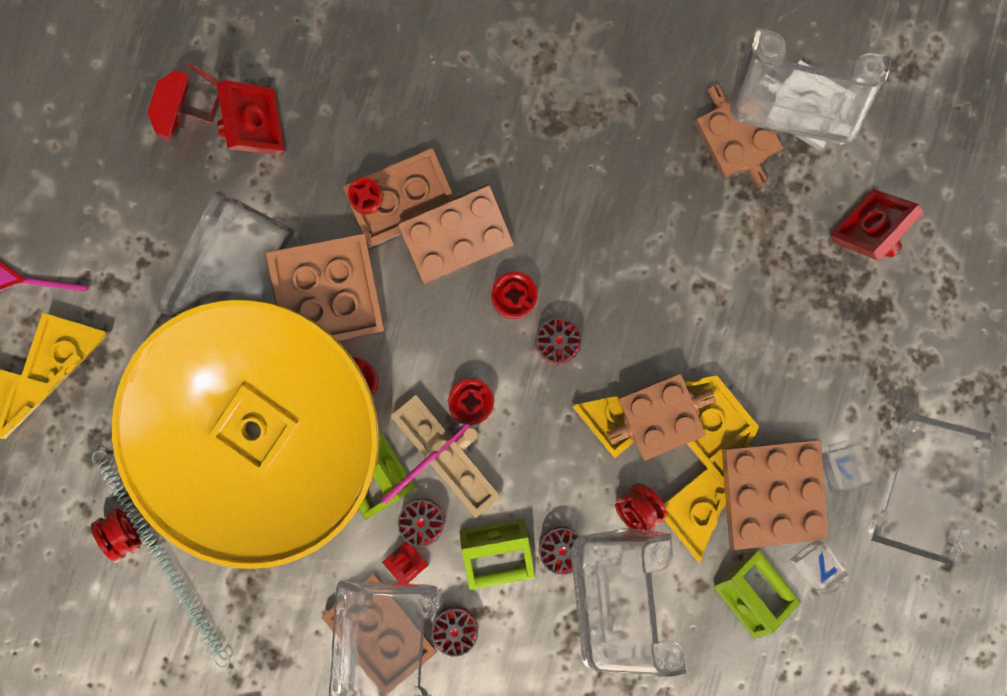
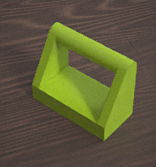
(387, 475)
(496, 540)
(747, 604)

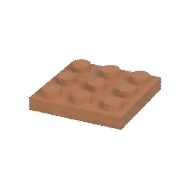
(329, 285)
(775, 494)

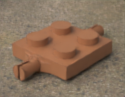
(734, 144)
(661, 416)

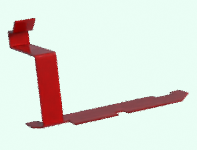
(208, 77)

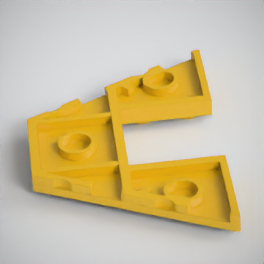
(53, 356)
(698, 504)

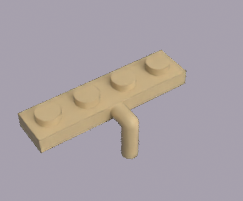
(452, 463)

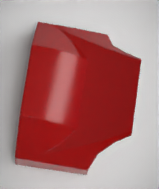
(168, 104)

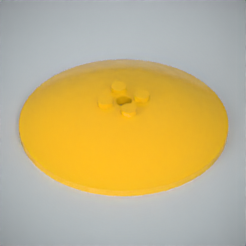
(187, 443)

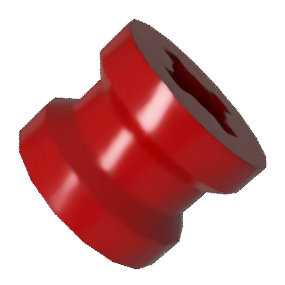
(363, 190)

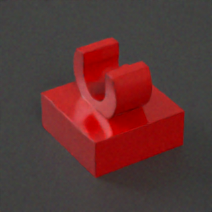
(405, 563)

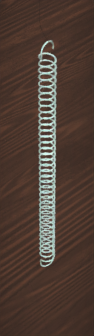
(163, 556)

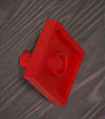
(249, 118)
(877, 225)

